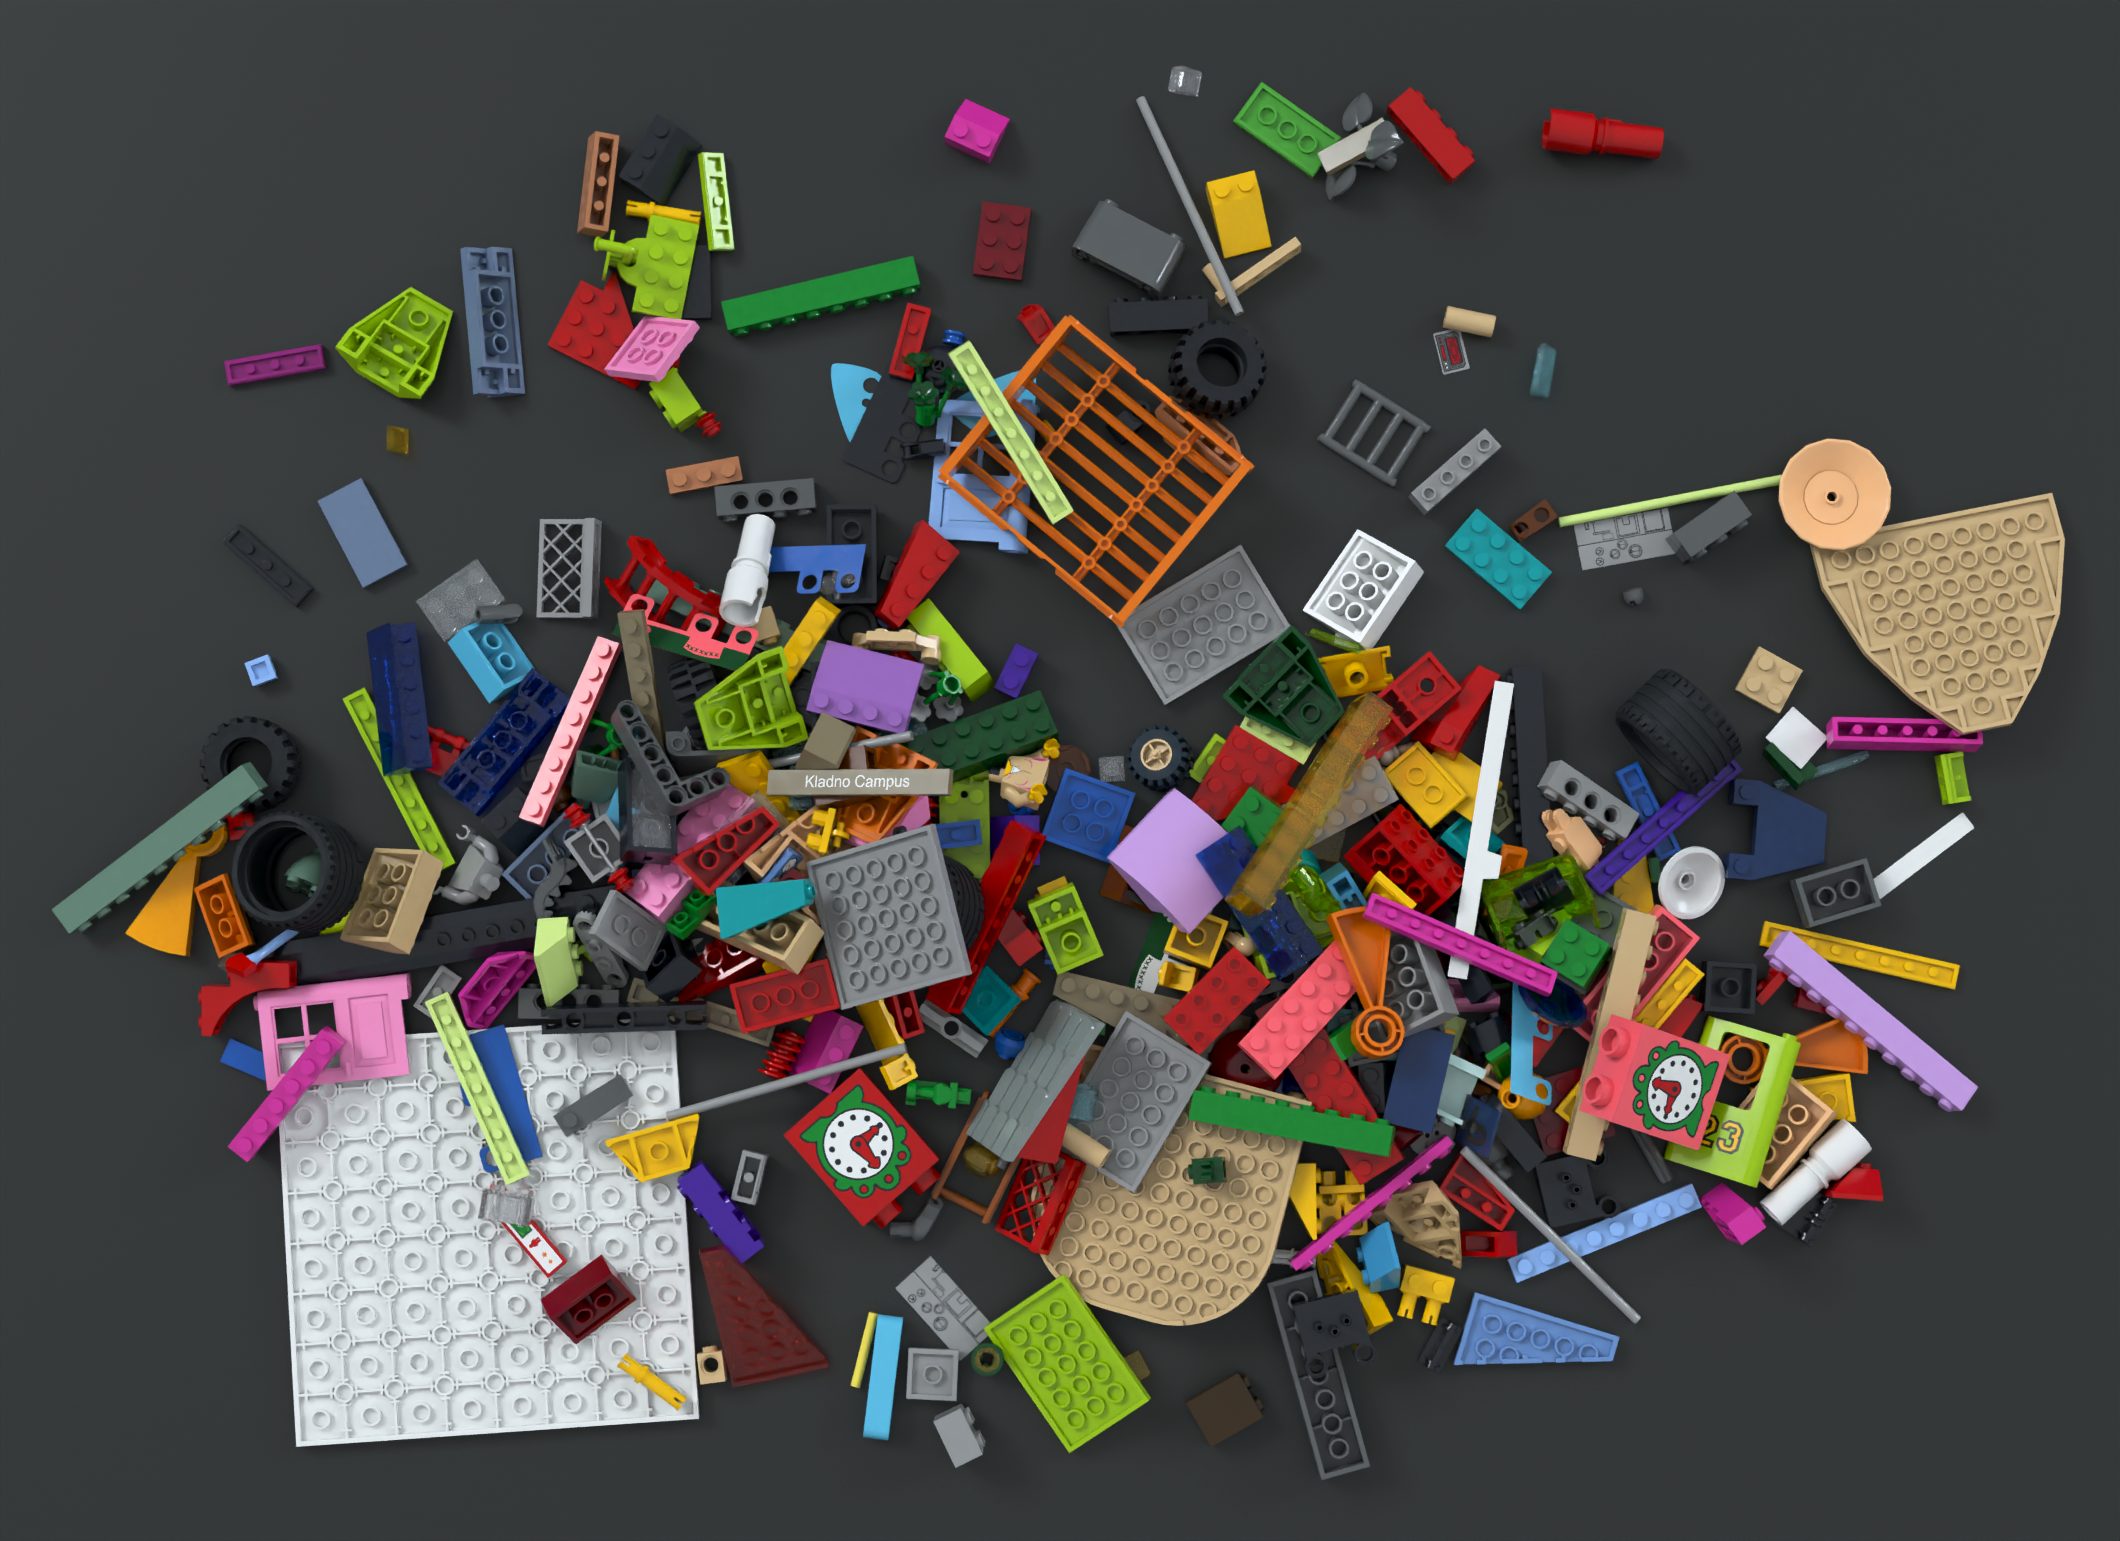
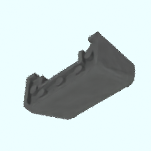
(1129, 247)
(693, 761)

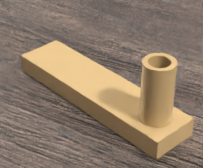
(1256, 272)

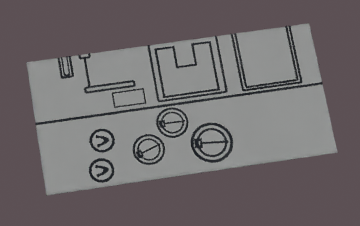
(1624, 539)
(944, 1307)

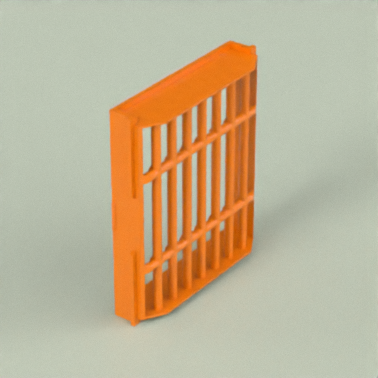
(1023, 381)

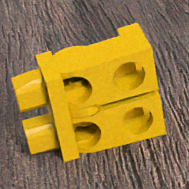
(1339, 1198)

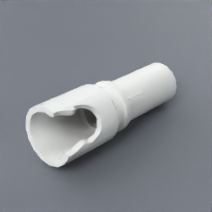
(748, 577)
(1827, 1161)

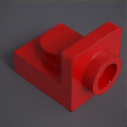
(1036, 322)

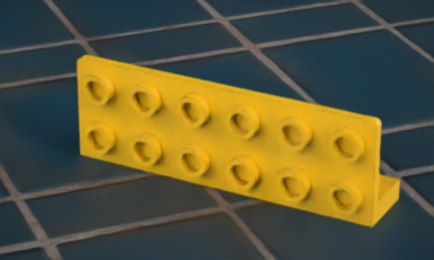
(883, 1034)

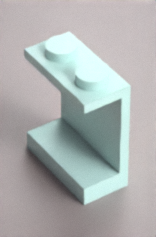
(1459, 1082)

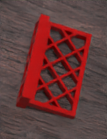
(1055, 1208)

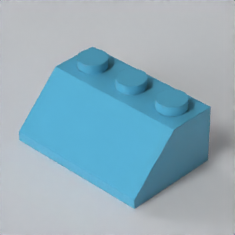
(491, 658)

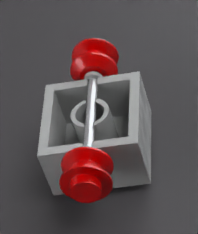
(597, 848)

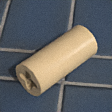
(1469, 321)
(1085, 1147)

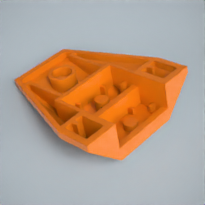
(877, 817)

